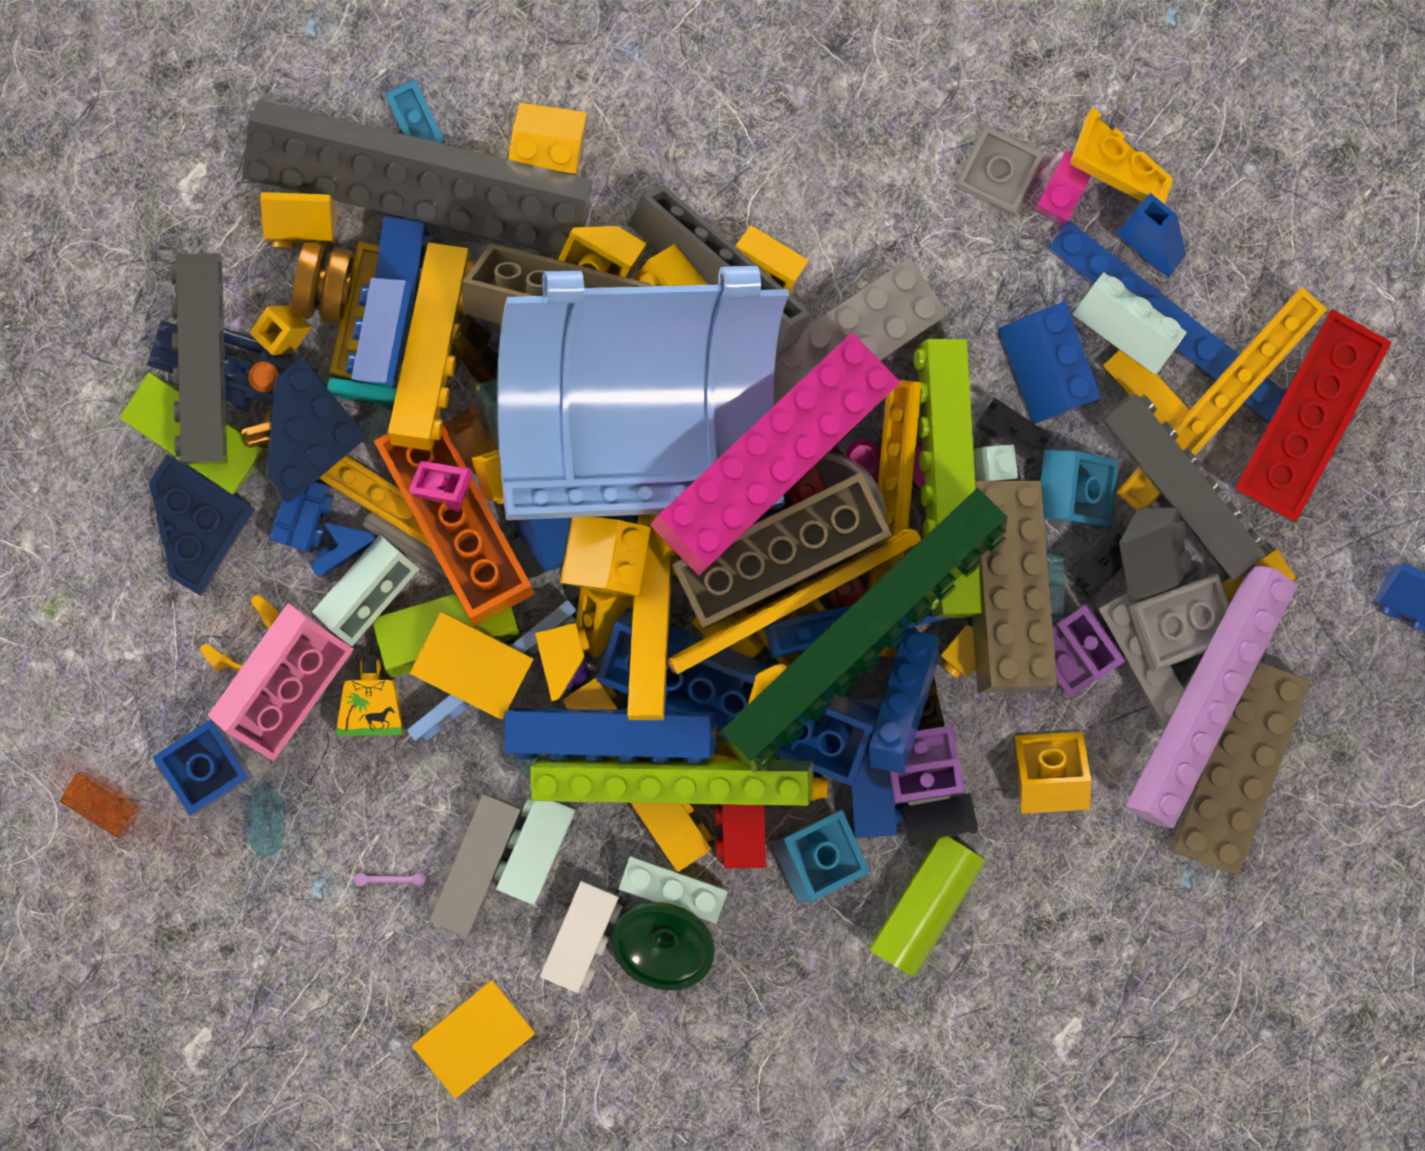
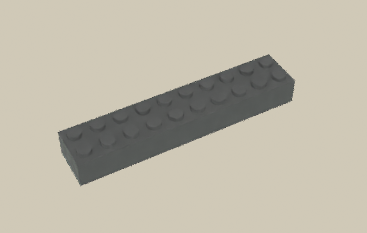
(414, 177)

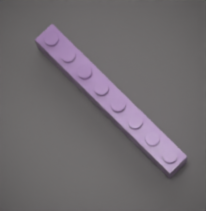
(1211, 696)

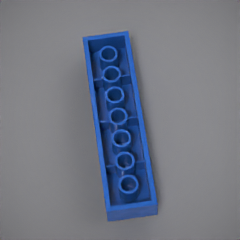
(724, 684)

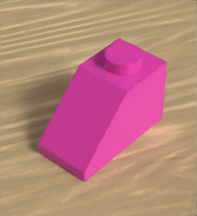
(1062, 191)

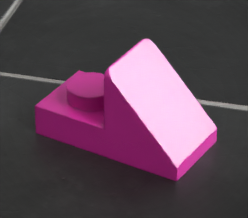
(441, 484)

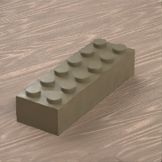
(516, 273)
(786, 550)
(1016, 626)
(1240, 772)

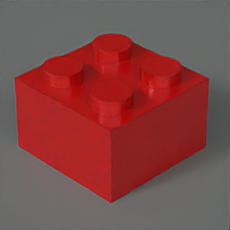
(742, 836)

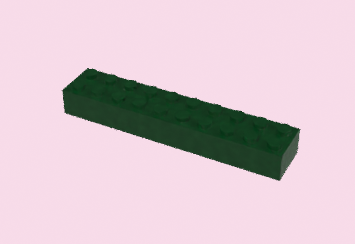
(865, 631)

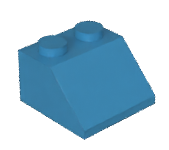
(1078, 488)
(820, 856)

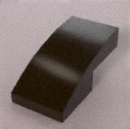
(473, 349)

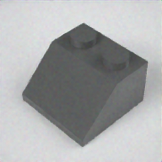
(1154, 552)

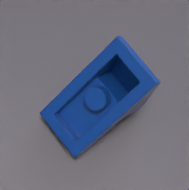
(350, 544)

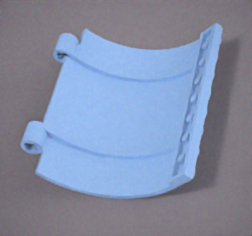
(628, 390)

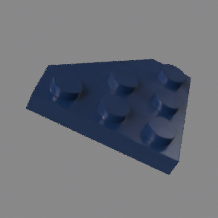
(306, 431)
(195, 522)

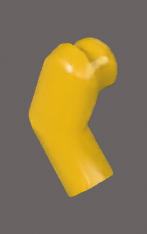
(764, 679)

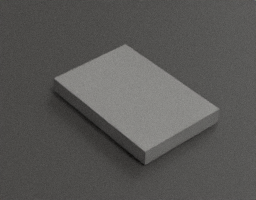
(1179, 621)

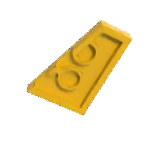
(1113, 161)

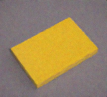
(471, 665)
(473, 1039)

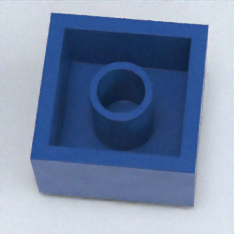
(202, 767)

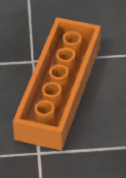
(464, 542)

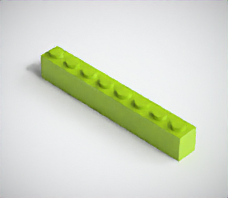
(947, 453)
(671, 782)

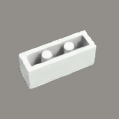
(581, 937)

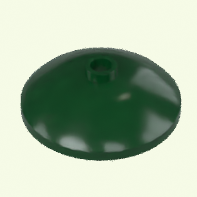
(663, 958)

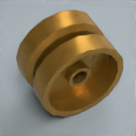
(327, 284)

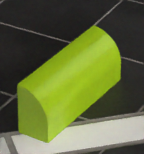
(153, 416)
(406, 630)
(927, 905)

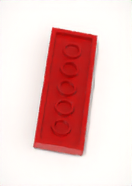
(1312, 416)

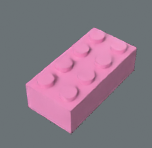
(280, 682)

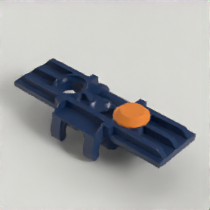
(242, 377)

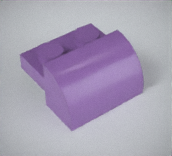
(1083, 651)
(931, 769)

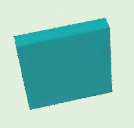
(362, 392)

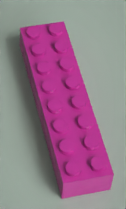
(774, 453)

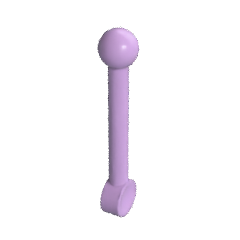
(362, 879)

